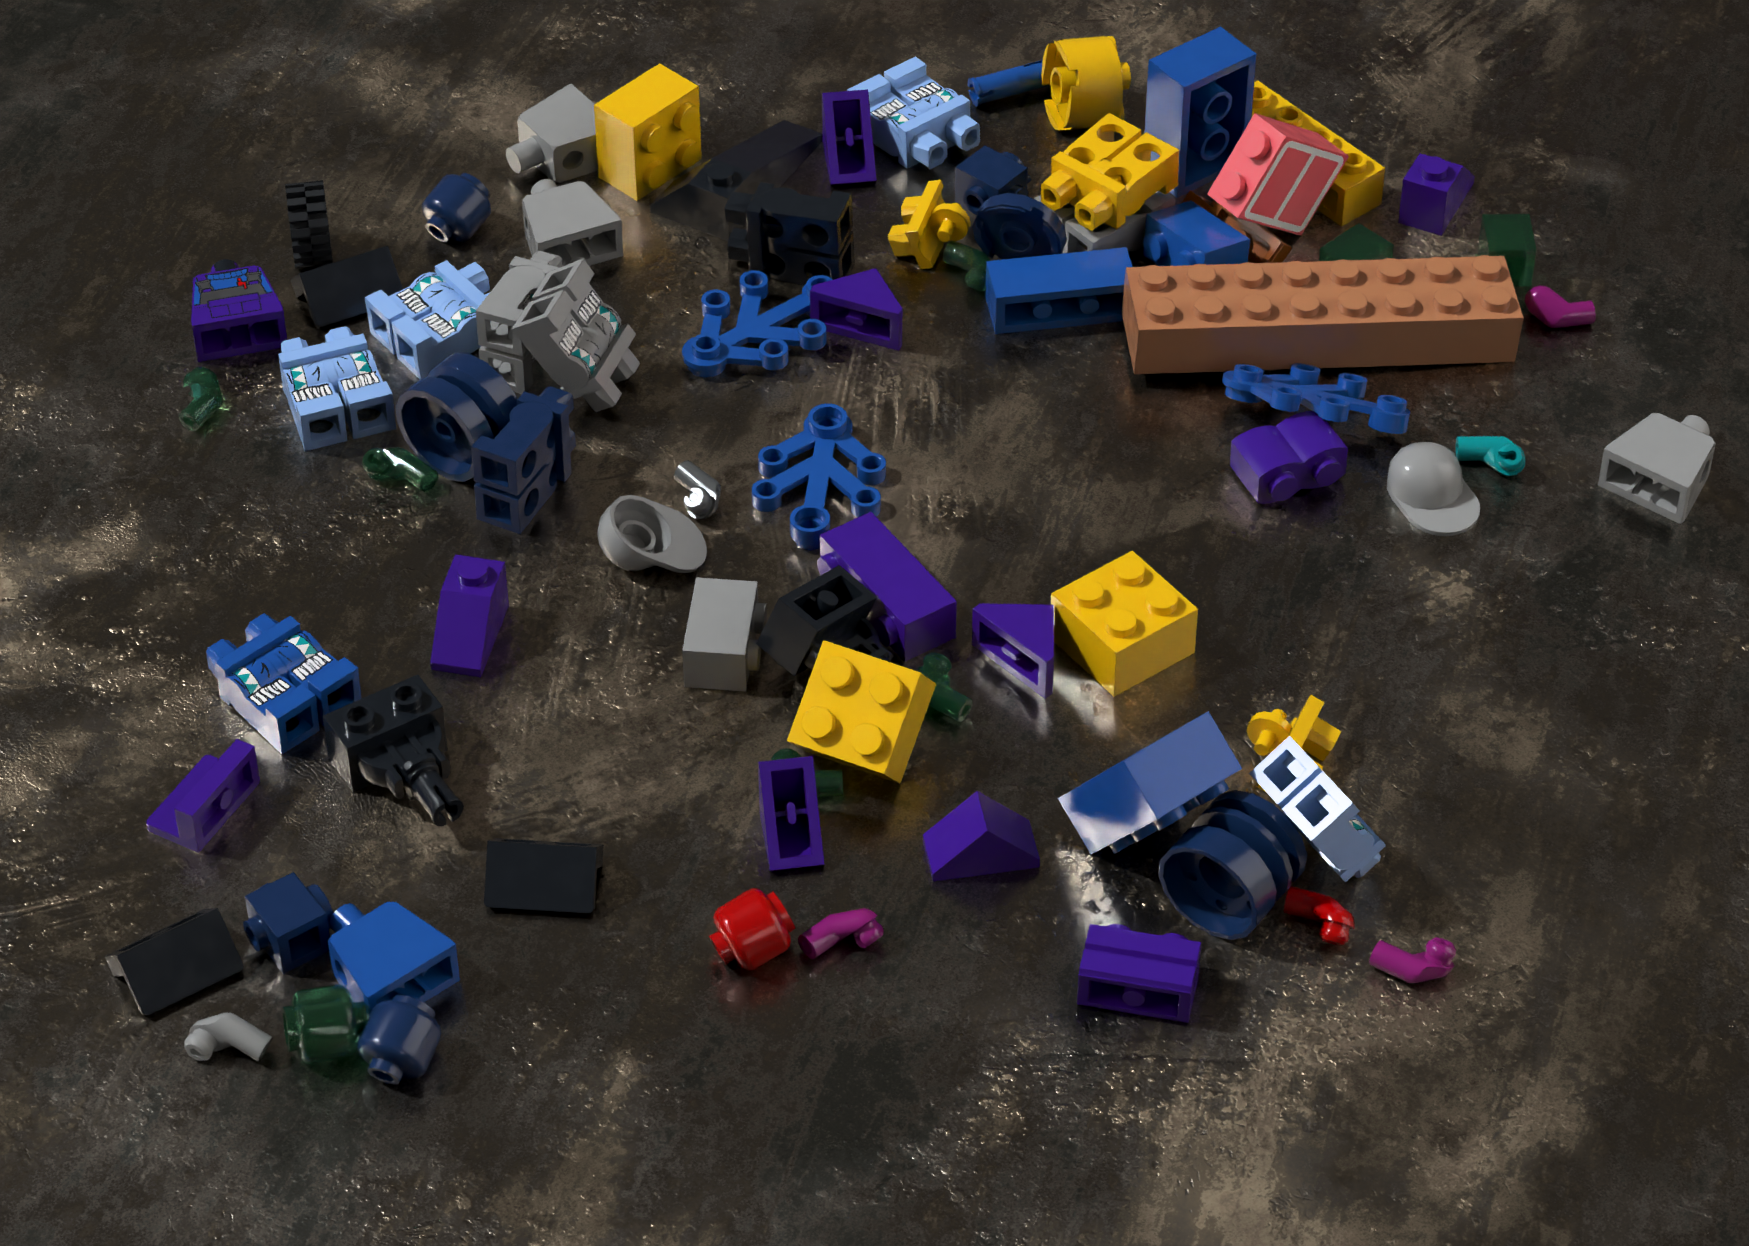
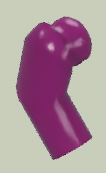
(1556, 311)
(839, 926)
(1417, 967)

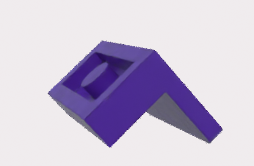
(207, 797)

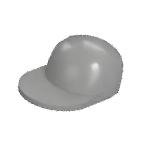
(1430, 489)
(645, 534)

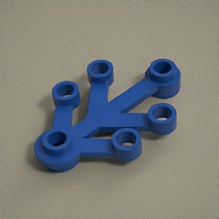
(710, 352)
(1328, 400)
(825, 430)

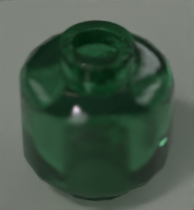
(323, 1023)

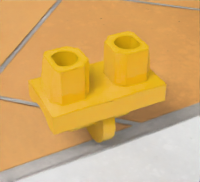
(927, 226)
(1309, 731)

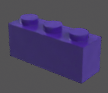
(911, 605)

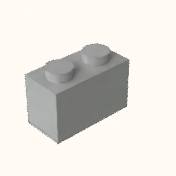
(722, 634)

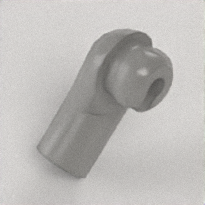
(223, 1032)

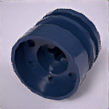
(1233, 864)

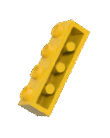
(1360, 180)

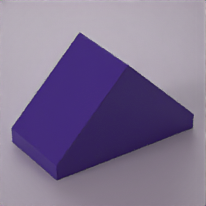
(848, 137)
(859, 309)
(1018, 640)
(790, 813)
(980, 840)

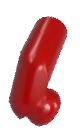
(1321, 908)

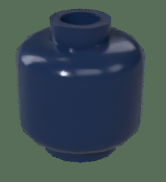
(456, 208)
(399, 1039)

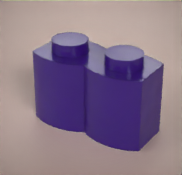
(1288, 457)

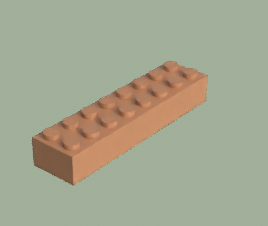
(1321, 314)

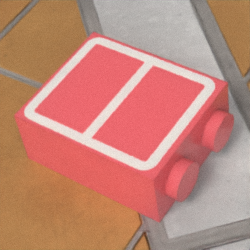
(1277, 175)

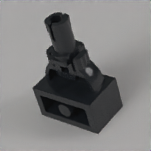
(822, 609)
(397, 744)

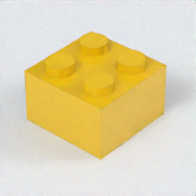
(648, 131)
(1124, 623)
(861, 711)

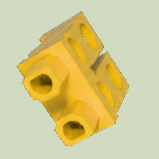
(1110, 177)

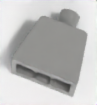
(557, 137)
(571, 223)
(1660, 464)

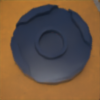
(1017, 228)

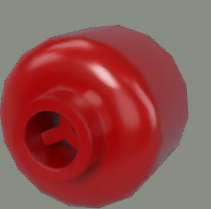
(752, 929)

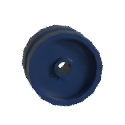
(452, 410)

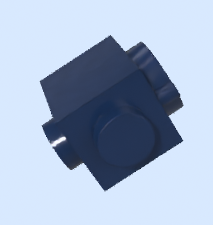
(987, 175)
(288, 921)

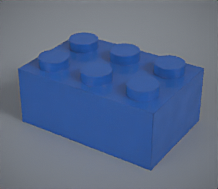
(1200, 103)
(1152, 786)

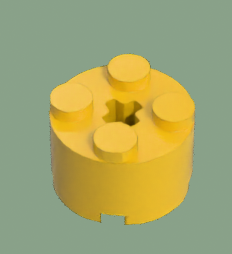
(1084, 81)

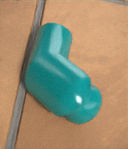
(1494, 451)

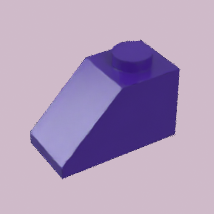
(1433, 193)
(469, 615)

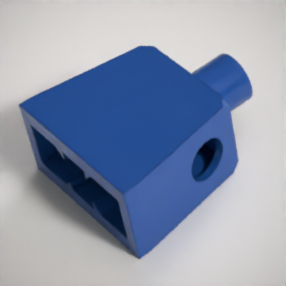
(390, 954)

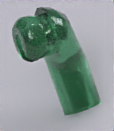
(206, 396)
(944, 697)

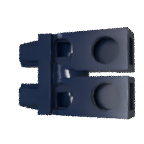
(524, 460)

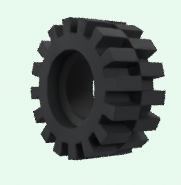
(309, 224)

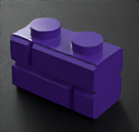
(1139, 972)

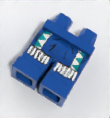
(281, 677)

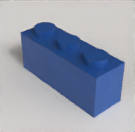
(1056, 290)

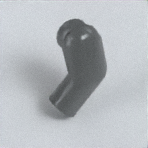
(703, 490)

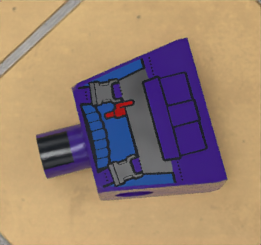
(235, 312)

